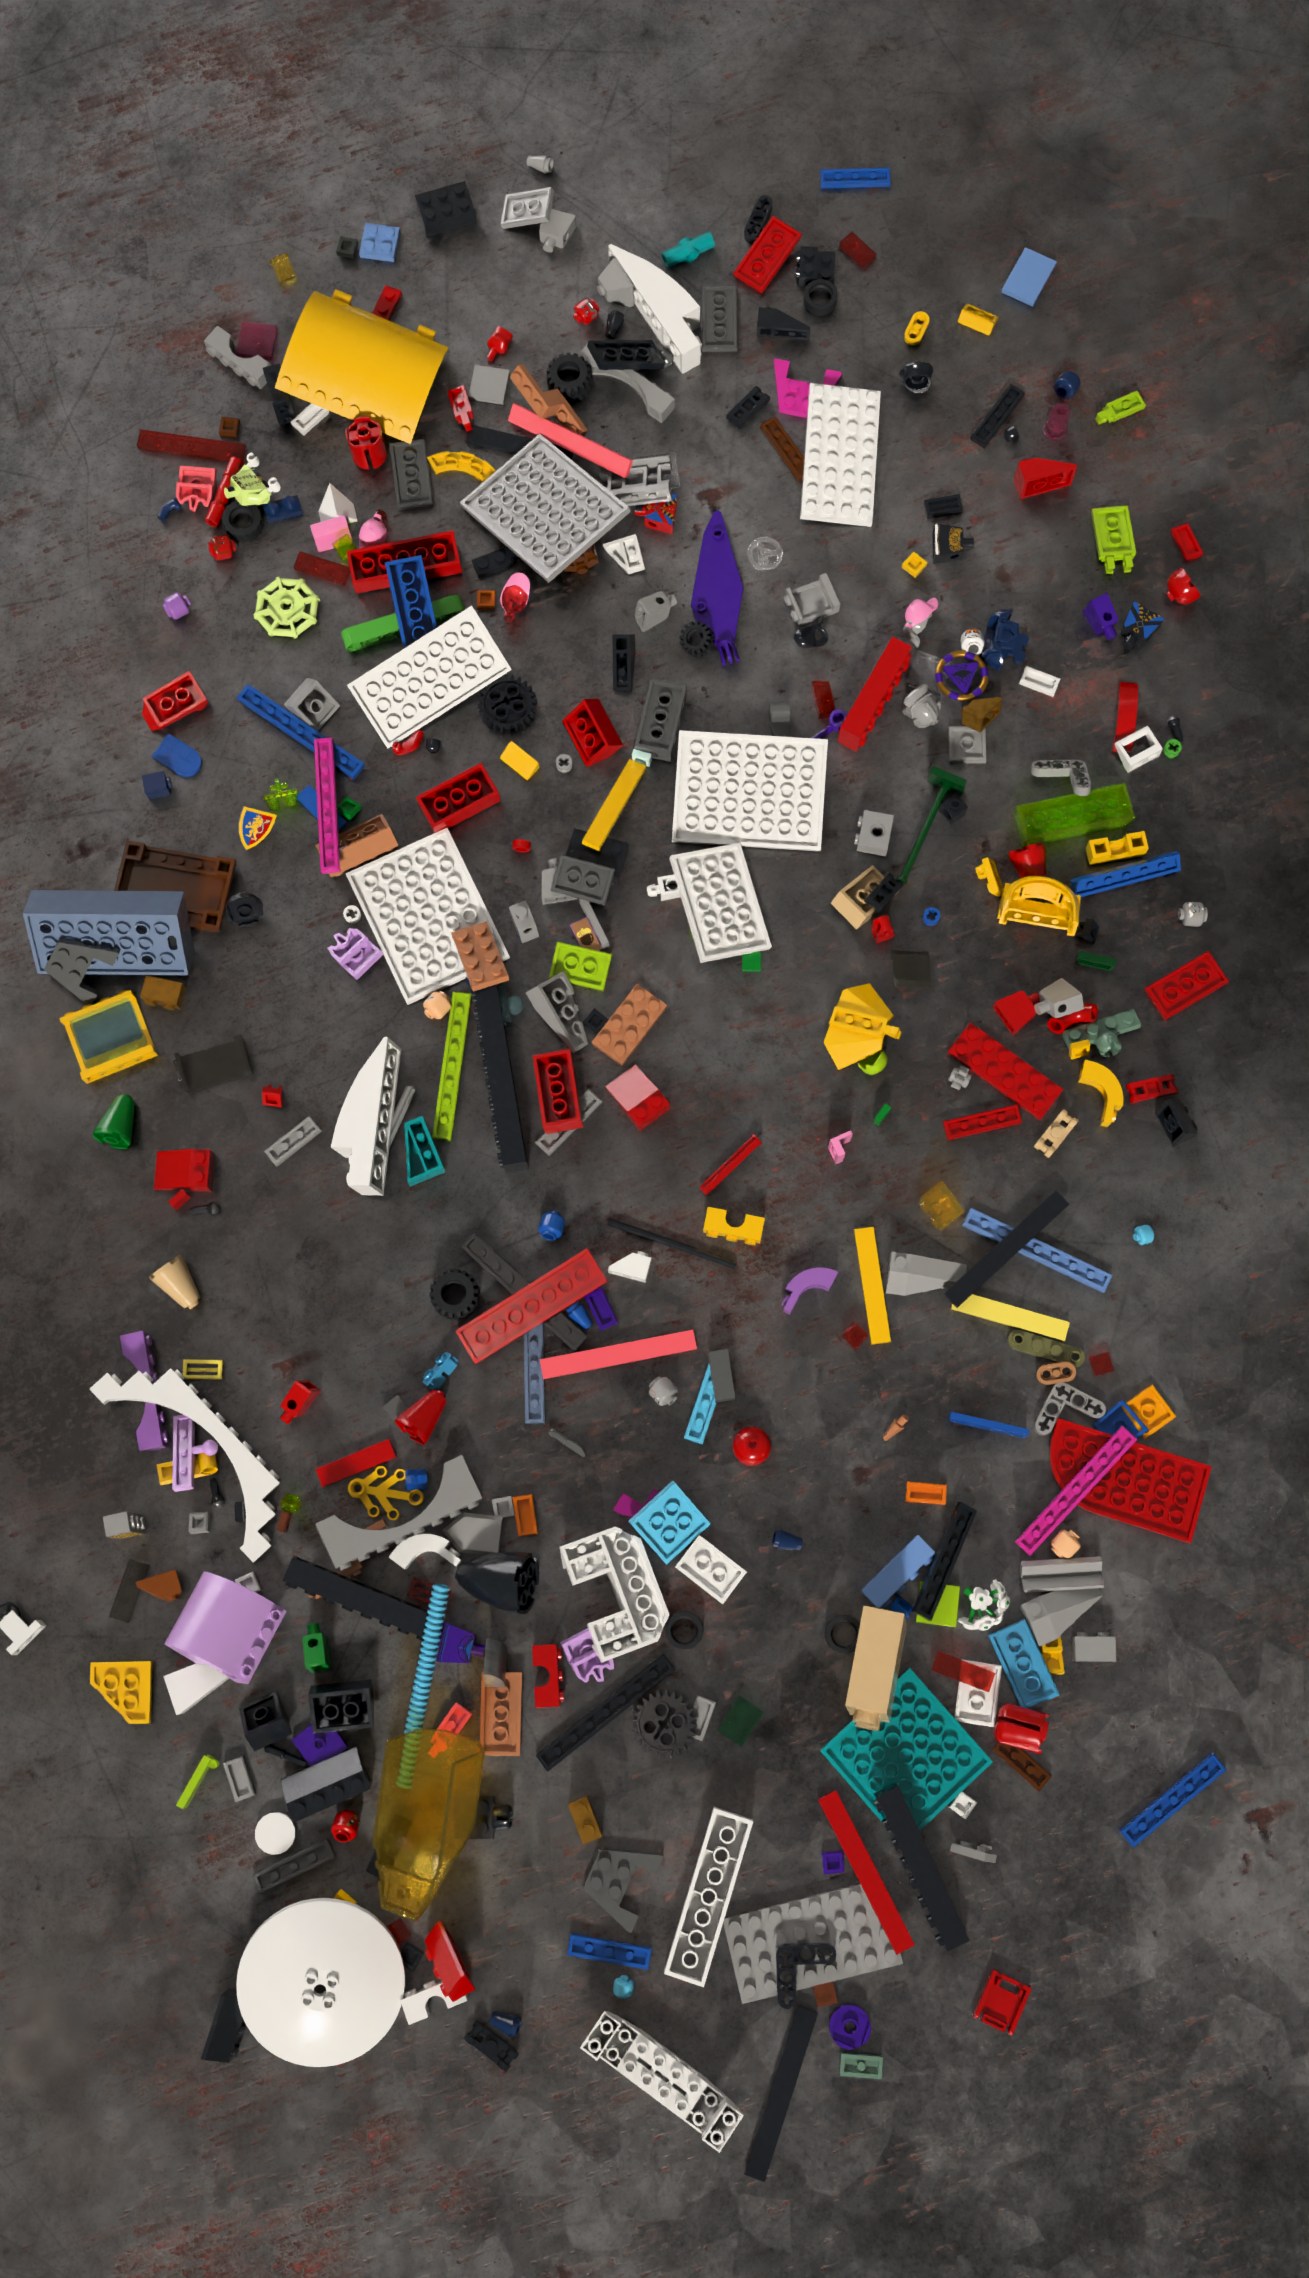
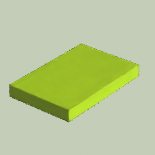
(581, 965)

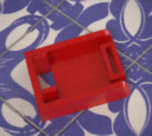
(1000, 2005)

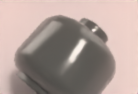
(667, 356)

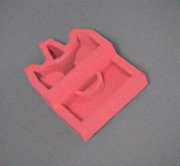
(196, 486)

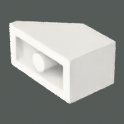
(632, 1266)

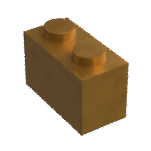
(163, 992)
(585, 1819)

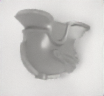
(922, 707)

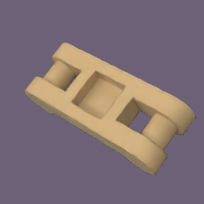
(1056, 1133)

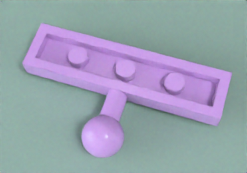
(184, 1452)

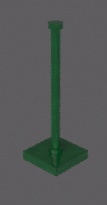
(946, 782)

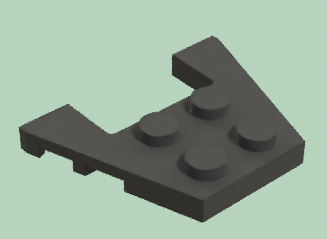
(71, 961)
(610, 1879)

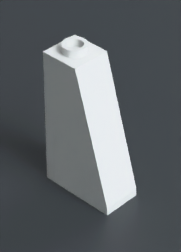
(192, 1685)

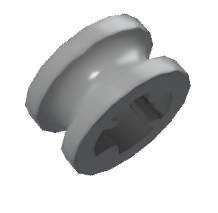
(563, 757)

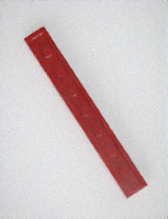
(866, 1873)

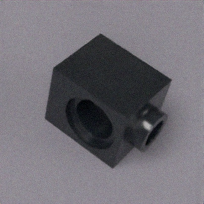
(953, 809)

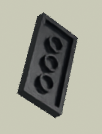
(625, 354)

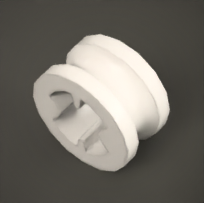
(355, 909)

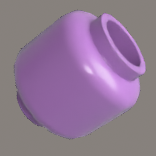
(176, 605)

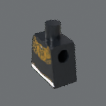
(949, 543)

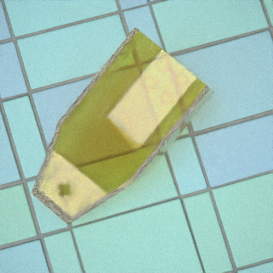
(424, 1814)

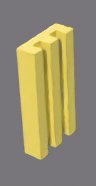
(220, 1363)

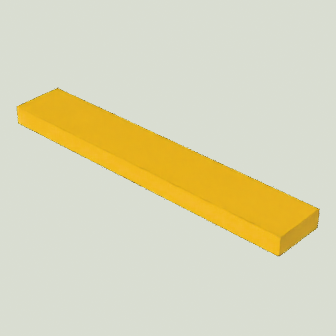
(614, 804)
(872, 1285)

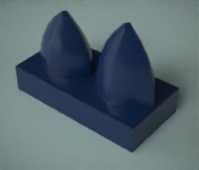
(283, 509)

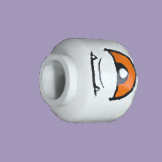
(973, 641)

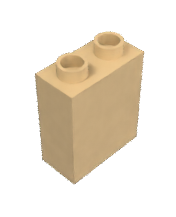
(876, 1667)

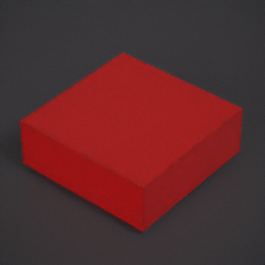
(179, 1199)

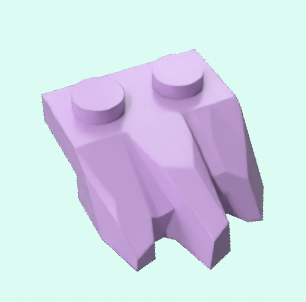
(354, 952)
(583, 1657)

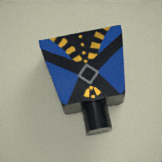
(1140, 625)

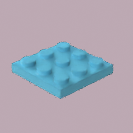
(669, 1522)

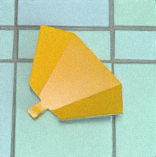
(858, 1026)

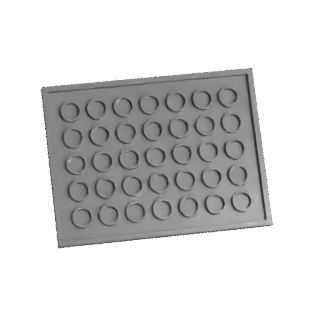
(544, 507)

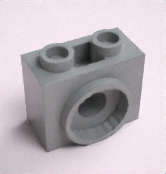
(866, 840)

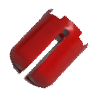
(360, 443)
(1021, 1727)

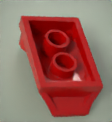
(173, 702)

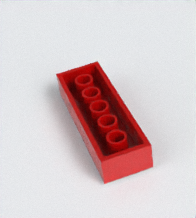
(437, 552)
(874, 694)

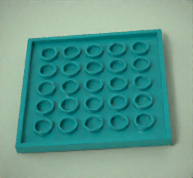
(918, 1751)

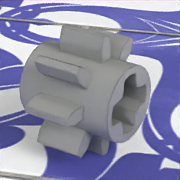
(959, 1077)

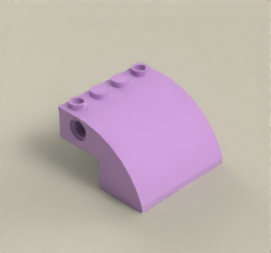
(225, 1627)

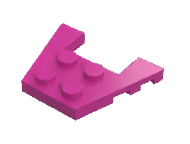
(792, 393)

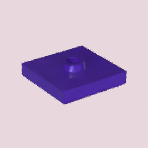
(319, 1746)

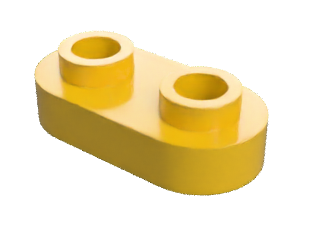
(916, 330)

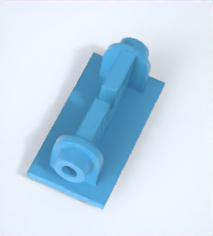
(443, 1364)

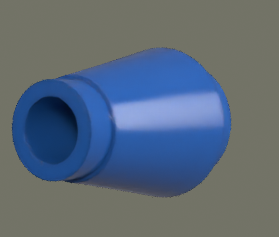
(579, 1315)

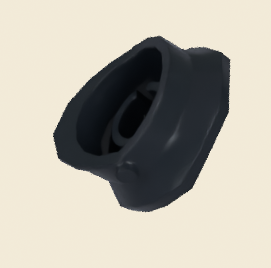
(916, 376)

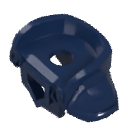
(1000, 642)

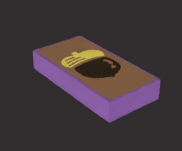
(585, 935)

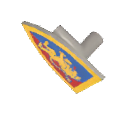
(254, 826)

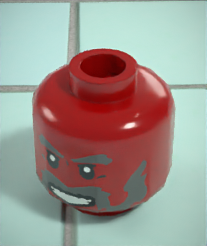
(586, 311)

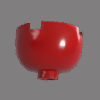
(1181, 588)
(751, 1446)

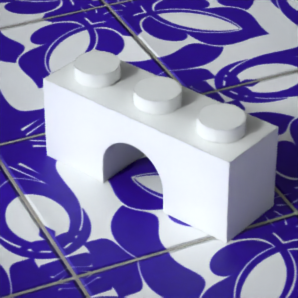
(416, 2002)

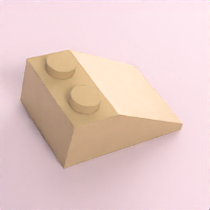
(852, 897)

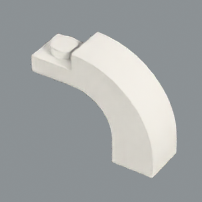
(412, 1547)

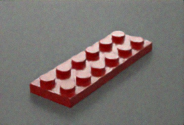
(1005, 1071)

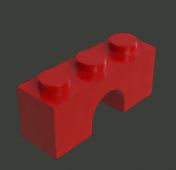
(549, 1694)

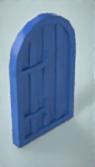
(178, 756)

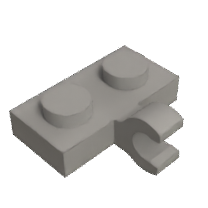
(981, 1853)

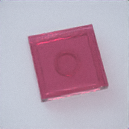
(257, 340)

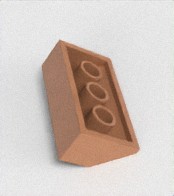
(364, 843)

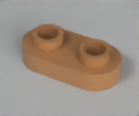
(1056, 1371)

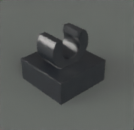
(1089, 931)

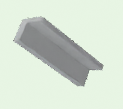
(1061, 1574)

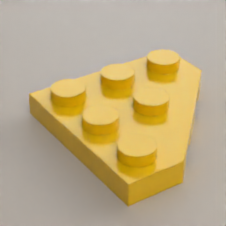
(125, 1687)

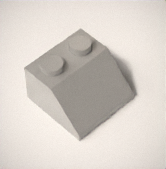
(312, 704)

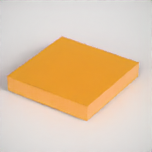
(1150, 1409)

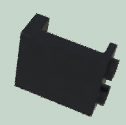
(283, 407)

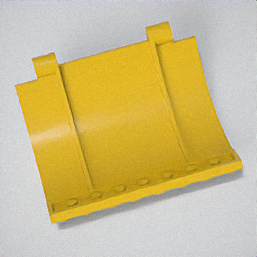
(360, 364)

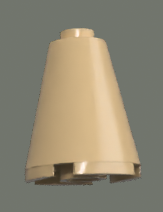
(177, 1282)

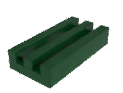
(1096, 961)

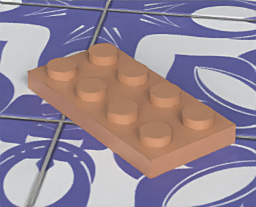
(480, 956)
(629, 1024)
(502, 1717)

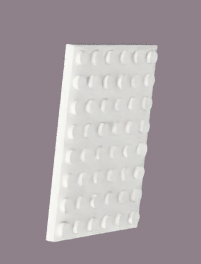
(749, 790)
(413, 907)

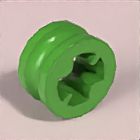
(1174, 743)

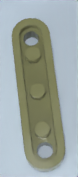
(1045, 1348)

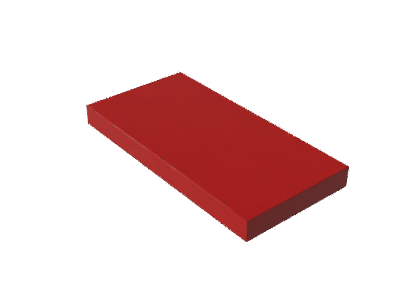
(767, 254)
(1186, 985)

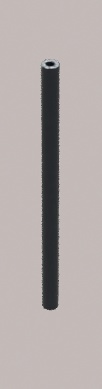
(671, 1243)

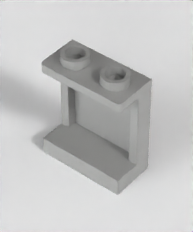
(812, 601)

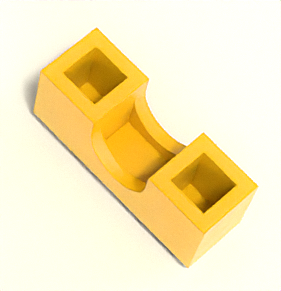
(1128, 847)
(749, 1231)

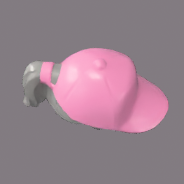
(917, 617)

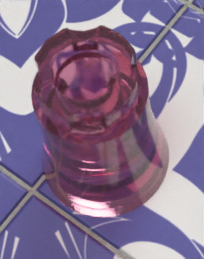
(1057, 423)

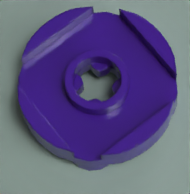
(856, 2037)

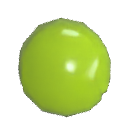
(873, 1063)

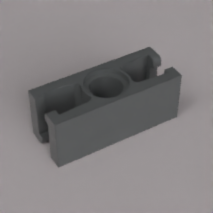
(721, 1375)

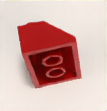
(592, 732)
(447, 1963)

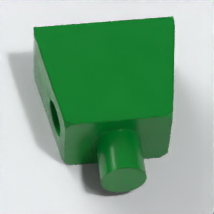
(316, 1658)

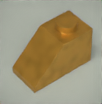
(981, 713)

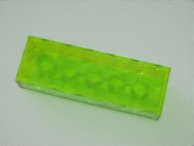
(1073, 815)

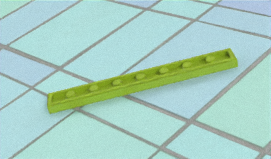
(452, 1066)

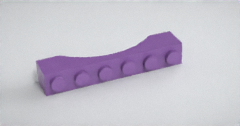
(151, 1430)

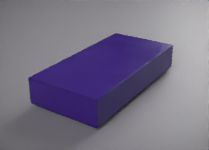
(601, 1309)

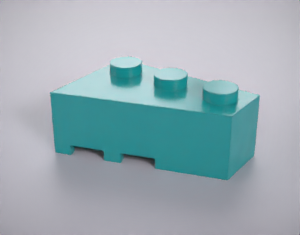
(422, 1156)

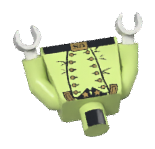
(249, 486)

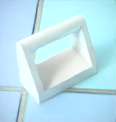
(1142, 757)

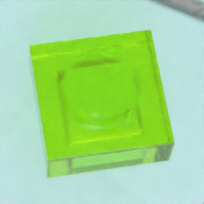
(342, 545)

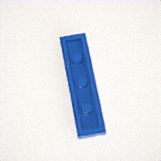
(855, 178)
(988, 1425)
(609, 1951)

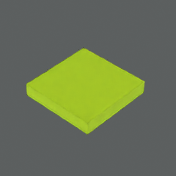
(947, 1608)

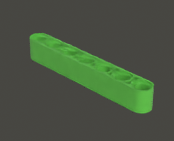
(387, 627)

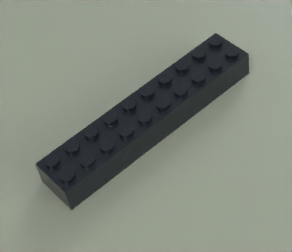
(500, 1080)

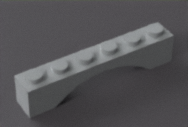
(657, 402)

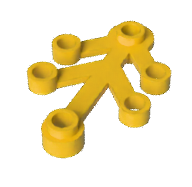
(382, 1492)

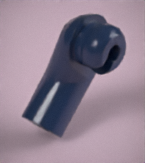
(167, 507)

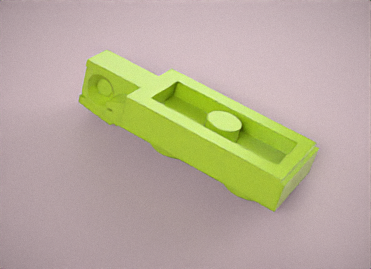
(1121, 408)

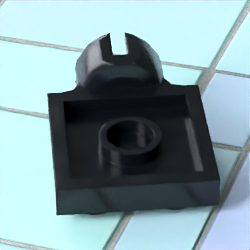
(490, 1818)

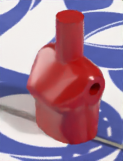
(498, 342)

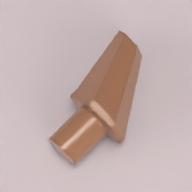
(896, 1426)

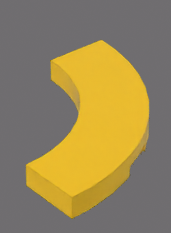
(462, 462)

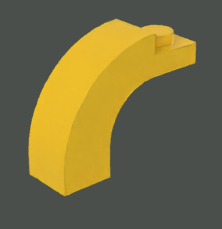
(1109, 1086)

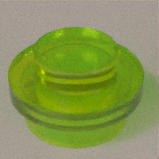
(290, 1503)

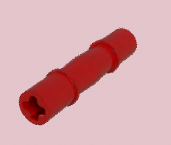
(219, 503)

